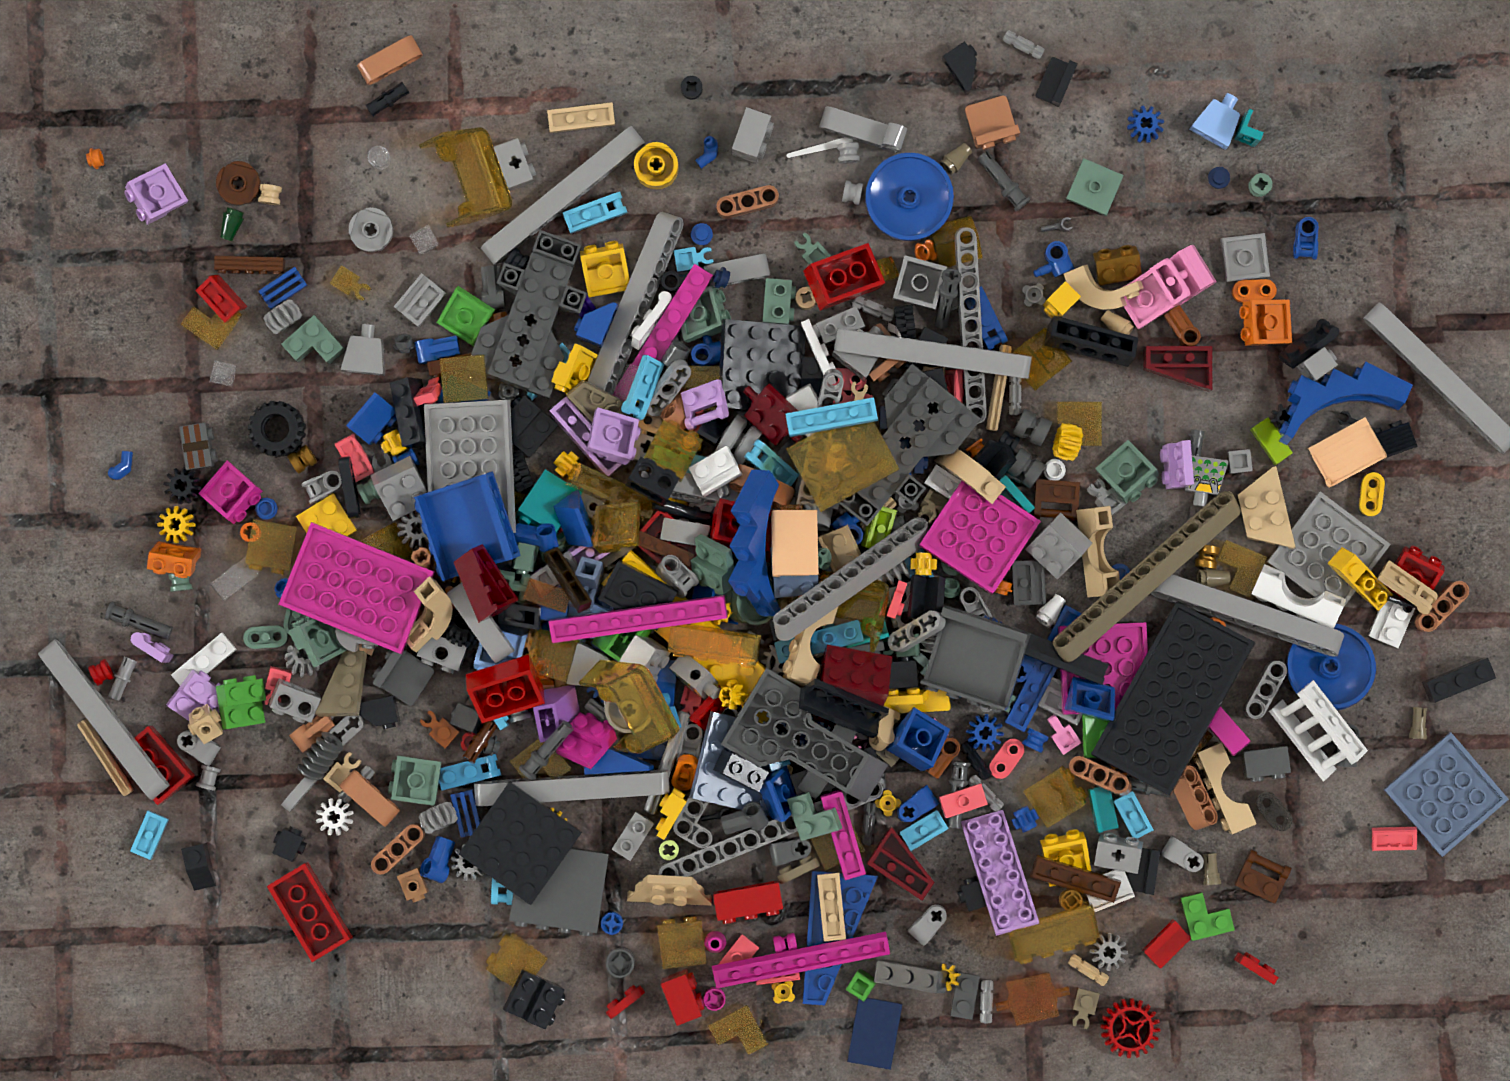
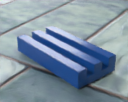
(277, 281)
(474, 808)

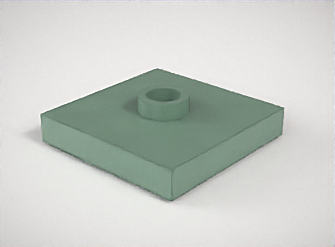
(1094, 187)

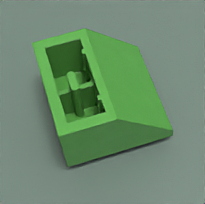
(616, 644)

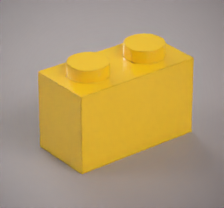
(1061, 301)

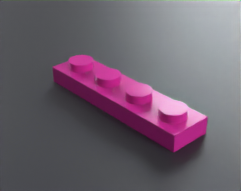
(844, 839)

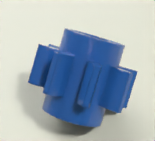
(1025, 818)

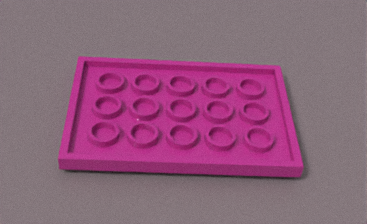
(355, 588)

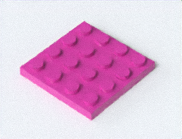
(979, 536)
(1120, 647)

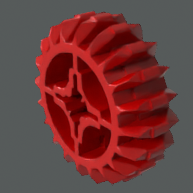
(1138, 1022)

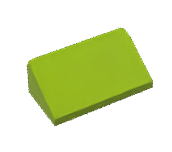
(1269, 440)
(879, 527)

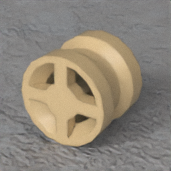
(270, 194)
(805, 301)

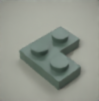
(808, 822)

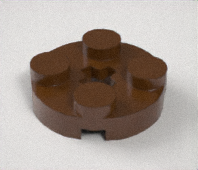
(228, 190)

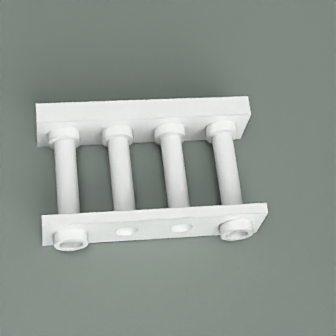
(1329, 719)

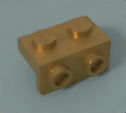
(1117, 264)

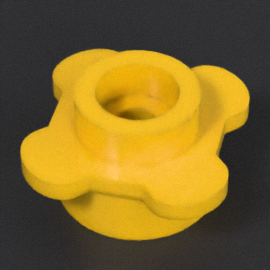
(881, 803)
(787, 996)

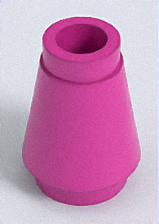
(715, 935)

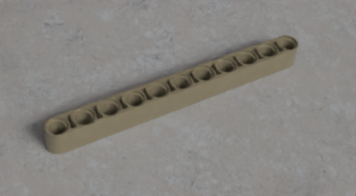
(1146, 576)

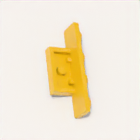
(920, 699)

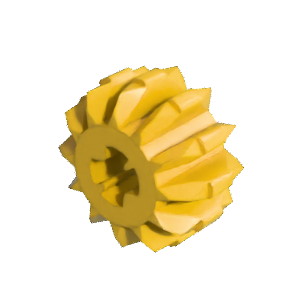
(1067, 442)
(169, 522)

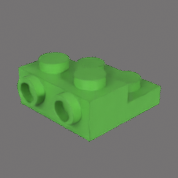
(241, 702)

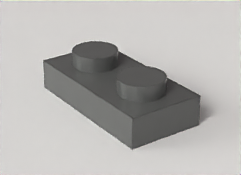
(965, 996)

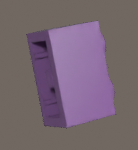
(559, 705)

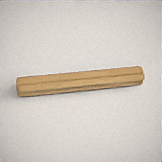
(997, 396)
(105, 757)

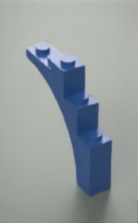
(1366, 384)
(749, 543)

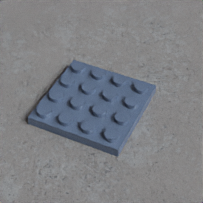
(709, 784)
(1446, 794)

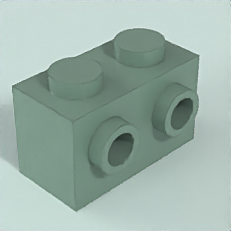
(777, 301)

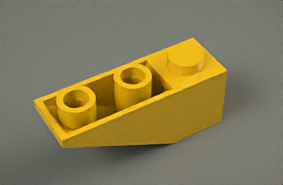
(1360, 578)

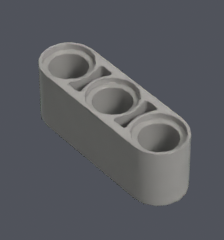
(742, 269)
(1274, 684)

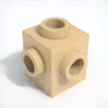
(205, 723)

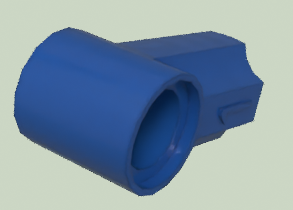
(432, 350)
(541, 536)
(436, 865)

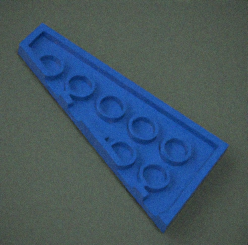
(855, 895)

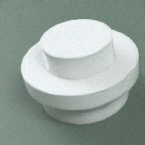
(1054, 469)

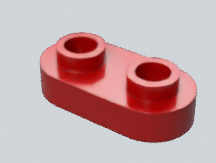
(617, 1006)

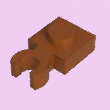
(442, 731)

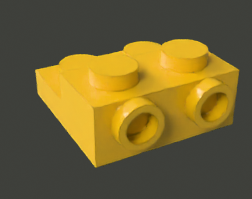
(604, 269)
(576, 369)
(672, 806)
(1067, 849)

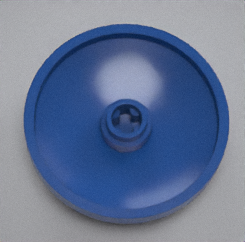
(909, 196)
(1341, 678)

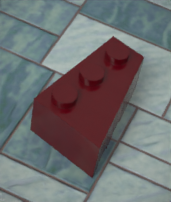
(1181, 363)
(484, 583)
(898, 864)

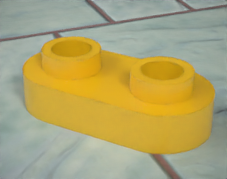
(1370, 494)

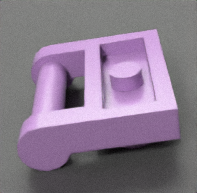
(703, 398)
(156, 650)

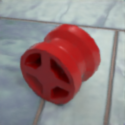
(101, 672)

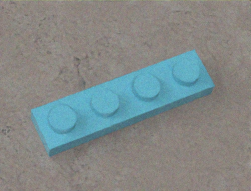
(831, 417)

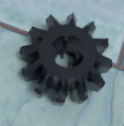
(178, 493)

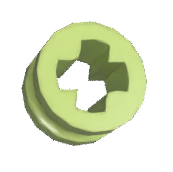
(667, 856)

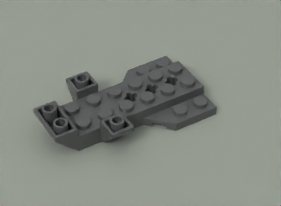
(540, 295)
(941, 436)
(825, 755)

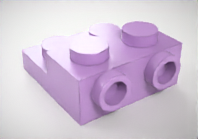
(155, 194)
(614, 436)
(1177, 465)
(194, 693)

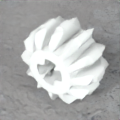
(338, 810)

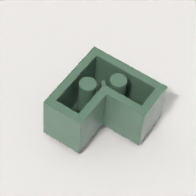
(313, 336)

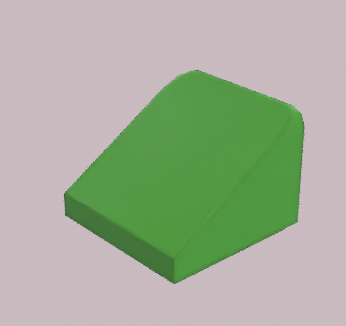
(861, 985)

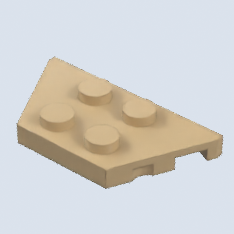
(1265, 511)
(669, 889)

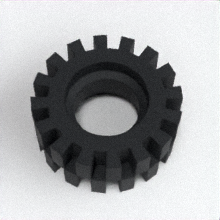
(905, 321)
(521, 473)
(459, 635)

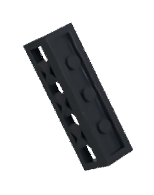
(1082, 666)
(840, 709)

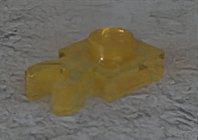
(347, 282)

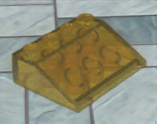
(841, 462)

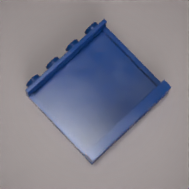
(464, 518)

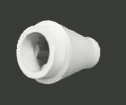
(1050, 611)

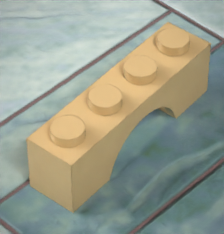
(1098, 573)
(801, 665)
(1213, 763)

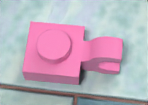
(1065, 737)

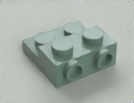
(706, 315)
(1128, 472)
(712, 564)
(317, 640)
(415, 780)

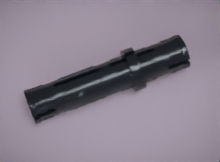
(693, 513)

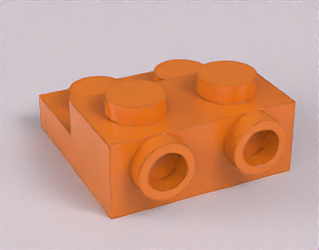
(1266, 322)
(173, 559)

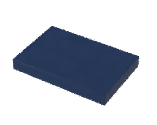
(874, 1033)

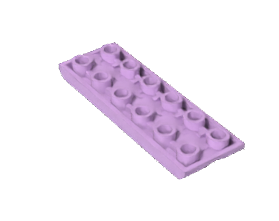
(999, 872)

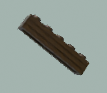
(567, 579)

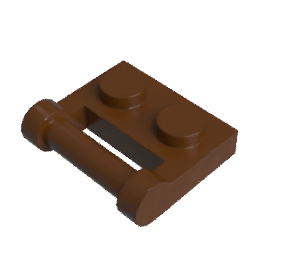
(1056, 492)
(1259, 883)

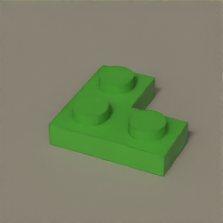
(1200, 922)

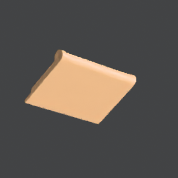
(1347, 452)
(794, 542)

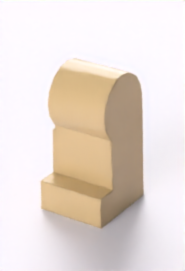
(885, 731)

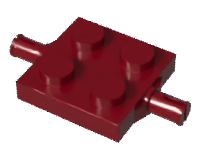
(769, 413)

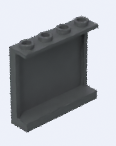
(976, 659)
(570, 896)

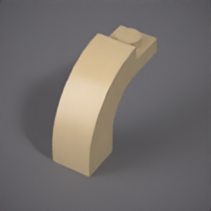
(1096, 296)
(972, 474)
(434, 617)

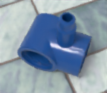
(1056, 266)
(710, 349)
(852, 523)

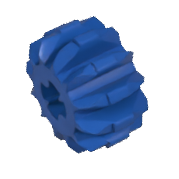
(1145, 116)
(989, 738)

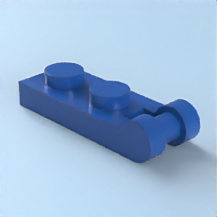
(988, 320)

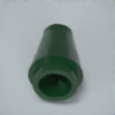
(231, 223)

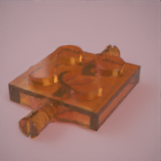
(1032, 998)

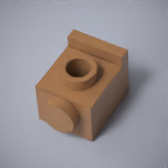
(413, 876)

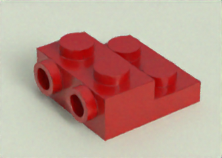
(1420, 567)

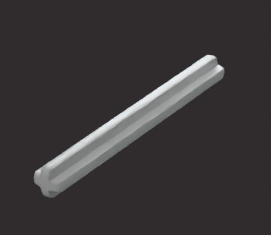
(668, 760)

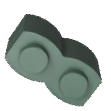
(527, 561)

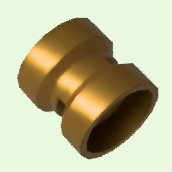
(306, 456)
(1205, 561)
(1068, 897)

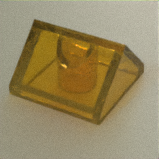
(945, 241)

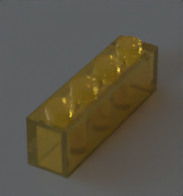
(607, 489)
(714, 643)

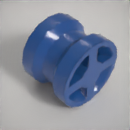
(1035, 740)
(609, 923)

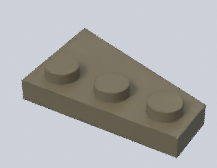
(589, 397)
(345, 687)

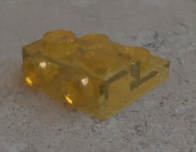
(674, 448)
(616, 526)
(270, 546)
(550, 658)
(1056, 796)
(681, 943)
(513, 957)

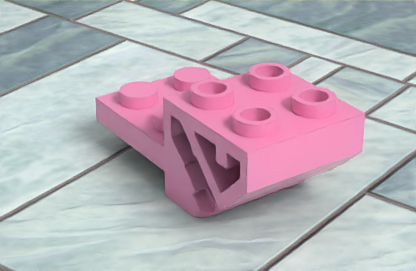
(1169, 285)

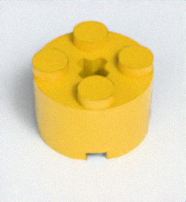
(648, 156)

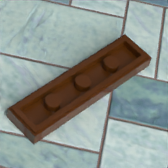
(1075, 878)

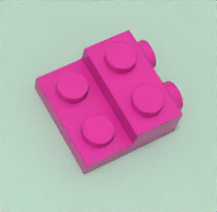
(231, 493)
(587, 740)

